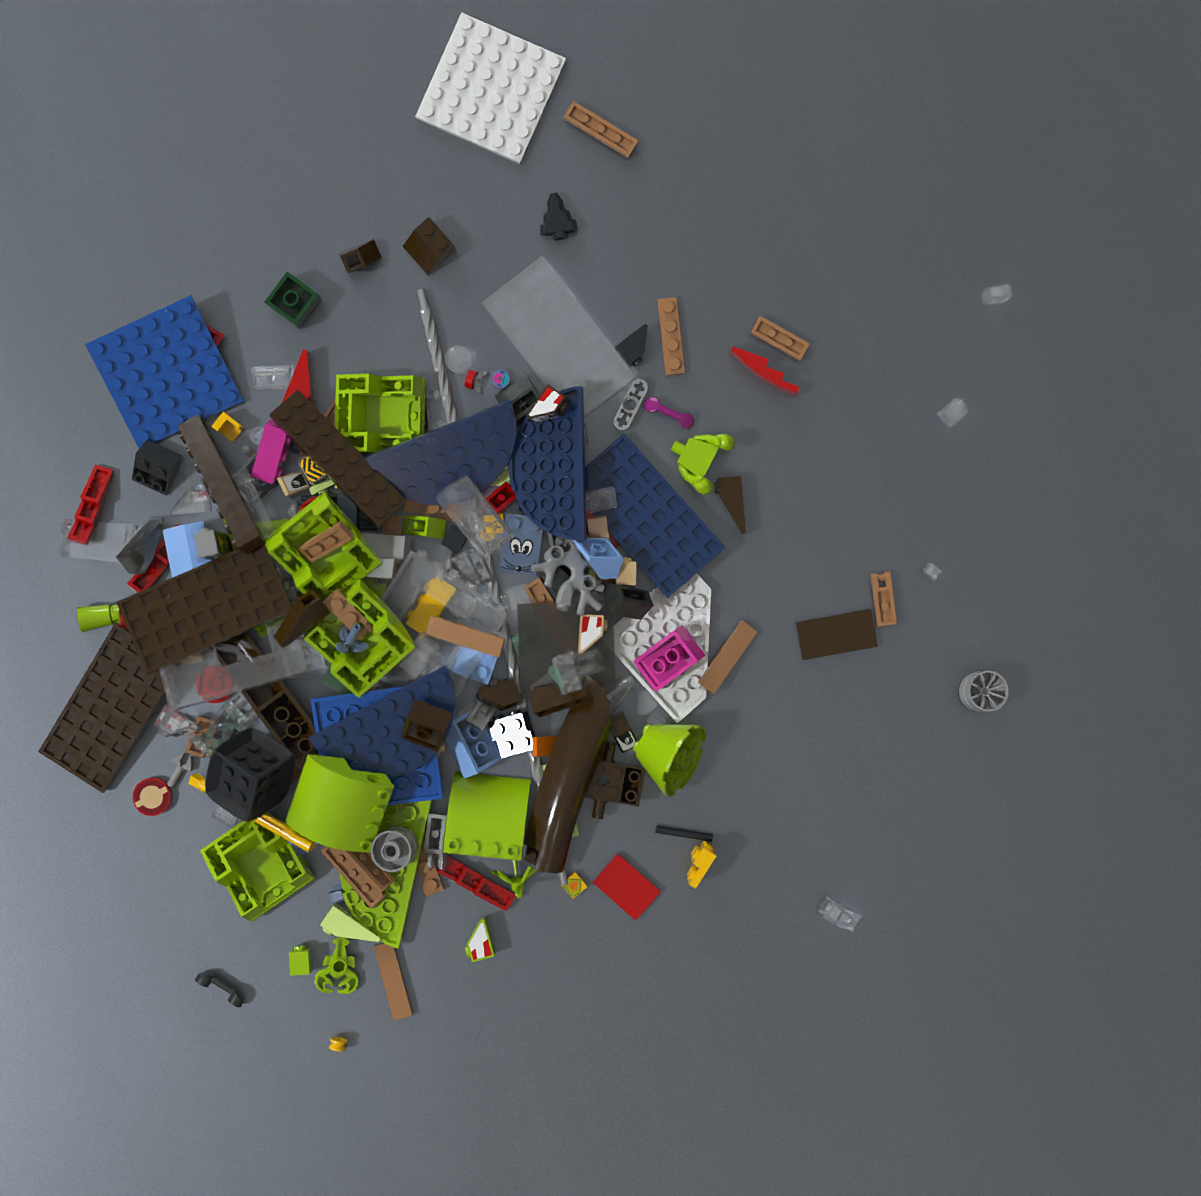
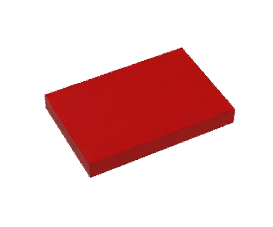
(626, 886)

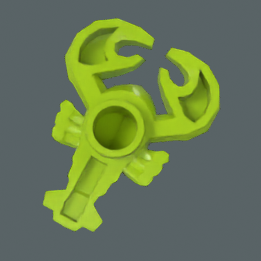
(337, 968)

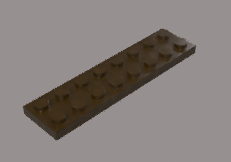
(337, 458)

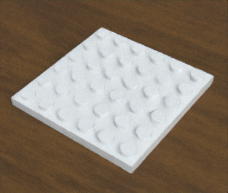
(490, 88)

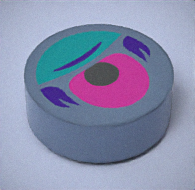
(500, 379)

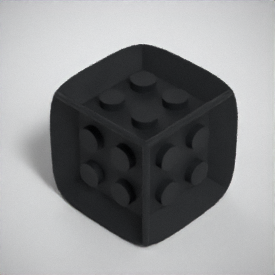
(249, 774)

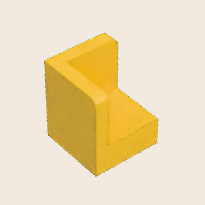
(228, 427)

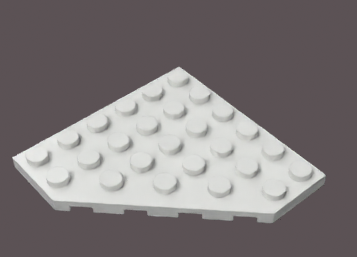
(634, 637)

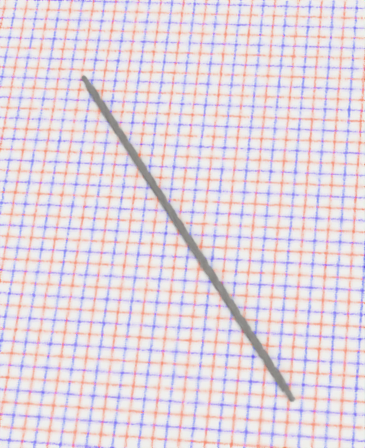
(493, 587)

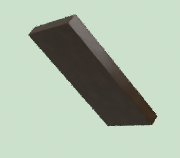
(836, 634)

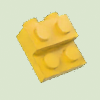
(702, 858)

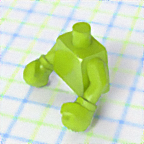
(697, 457)

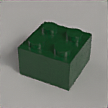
(292, 300)

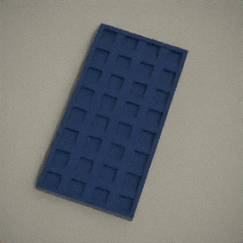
(651, 517)

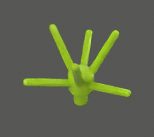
(516, 882)

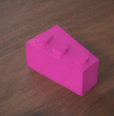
(271, 453)

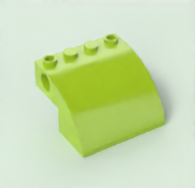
(379, 410)
(332, 571)
(387, 642)
(339, 804)
(487, 816)
(256, 867)

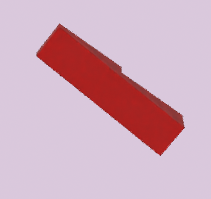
(154, 572)

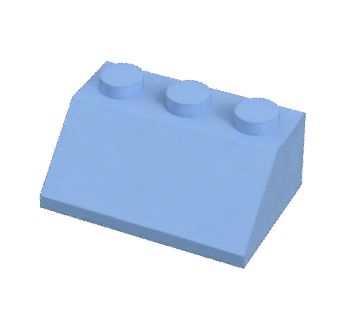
(182, 547)
(472, 748)

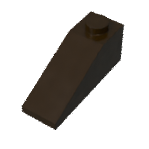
(731, 497)
(549, 699)

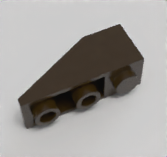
(302, 616)

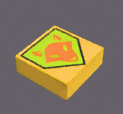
(575, 885)

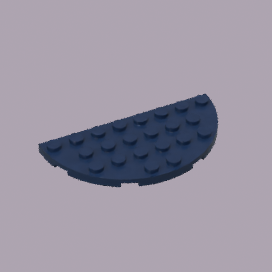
(432, 461)
(550, 470)
(373, 735)

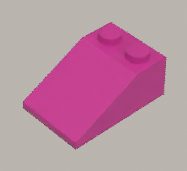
(669, 658)

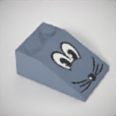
(524, 548)

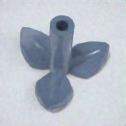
(349, 639)

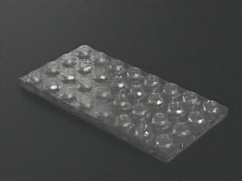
(557, 335)

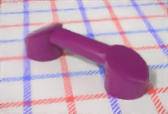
(653, 405)

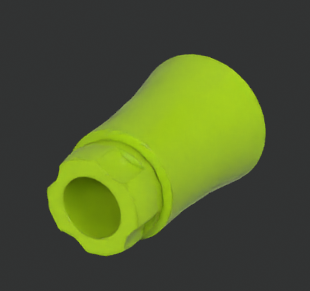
(97, 616)

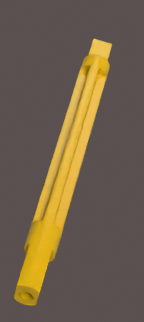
(266, 821)

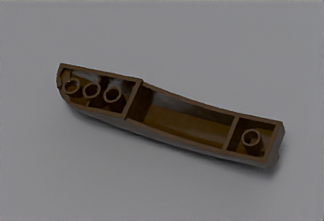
(276, 707)
(567, 779)

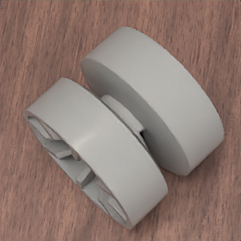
(983, 691)
(394, 848)

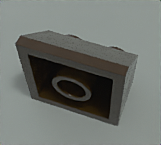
(428, 246)
(426, 725)

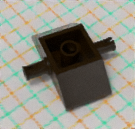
(624, 783)

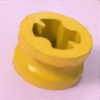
(338, 1044)

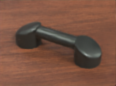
(235, 998)

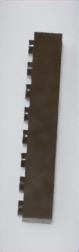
(221, 484)

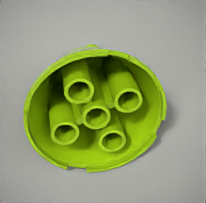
(670, 754)

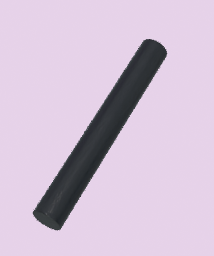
(684, 833)

